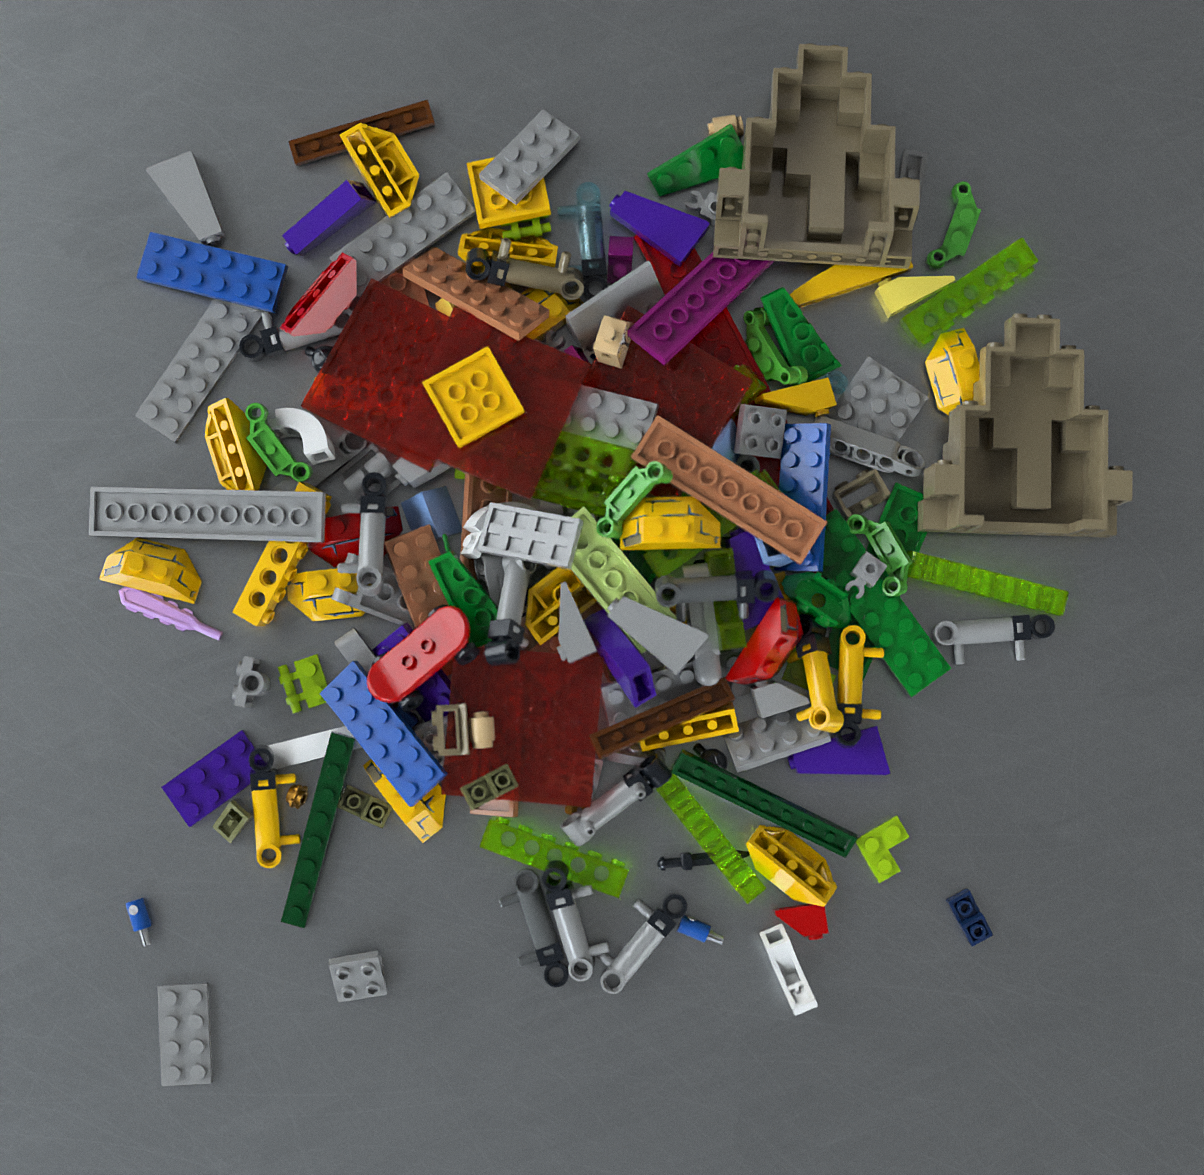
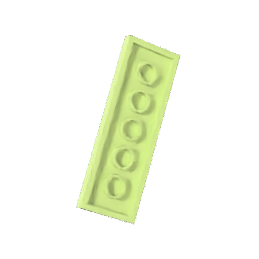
(609, 572)

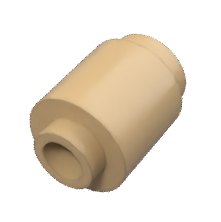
(721, 122)
(481, 730)

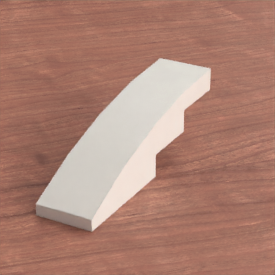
(305, 748)

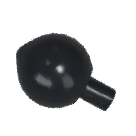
(318, 355)
(712, 755)

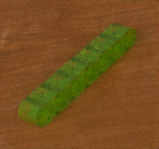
(987, 583)

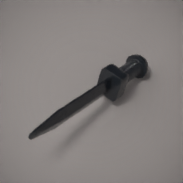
(688, 860)

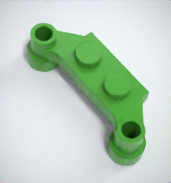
(959, 229)
(766, 353)
(271, 447)
(629, 495)
(888, 551)

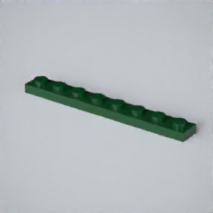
(763, 803)
(318, 829)

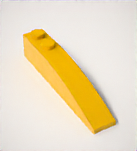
(840, 280)

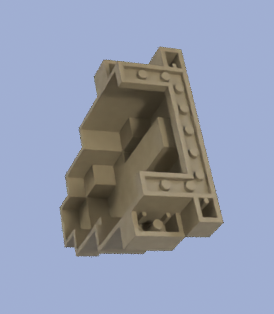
(817, 175)
(1026, 447)

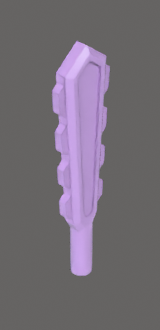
(168, 612)

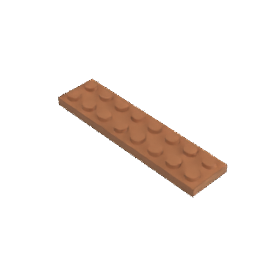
(730, 490)

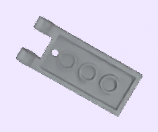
(386, 604)

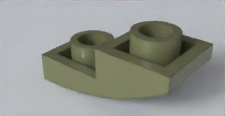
(489, 787)
(364, 806)

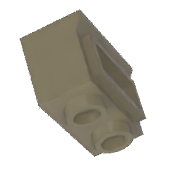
(863, 478)
(462, 730)

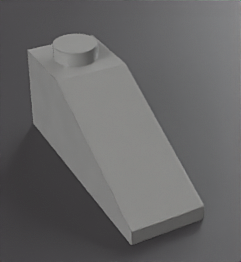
(573, 634)

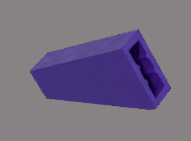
(328, 217)
(660, 226)
(749, 559)
(621, 658)
(829, 758)

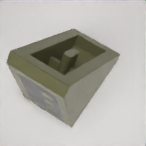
(233, 820)

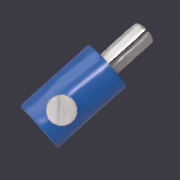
(139, 919)
(698, 930)

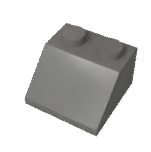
(774, 698)

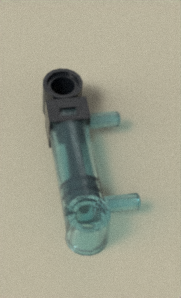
(591, 237)

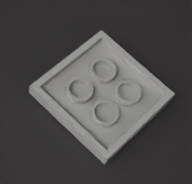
(878, 402)

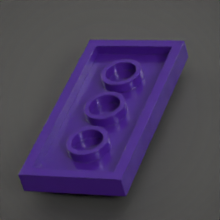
(434, 690)
(212, 779)

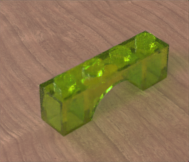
(728, 624)

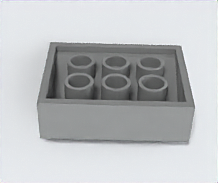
(637, 289)

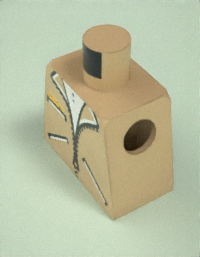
(613, 341)

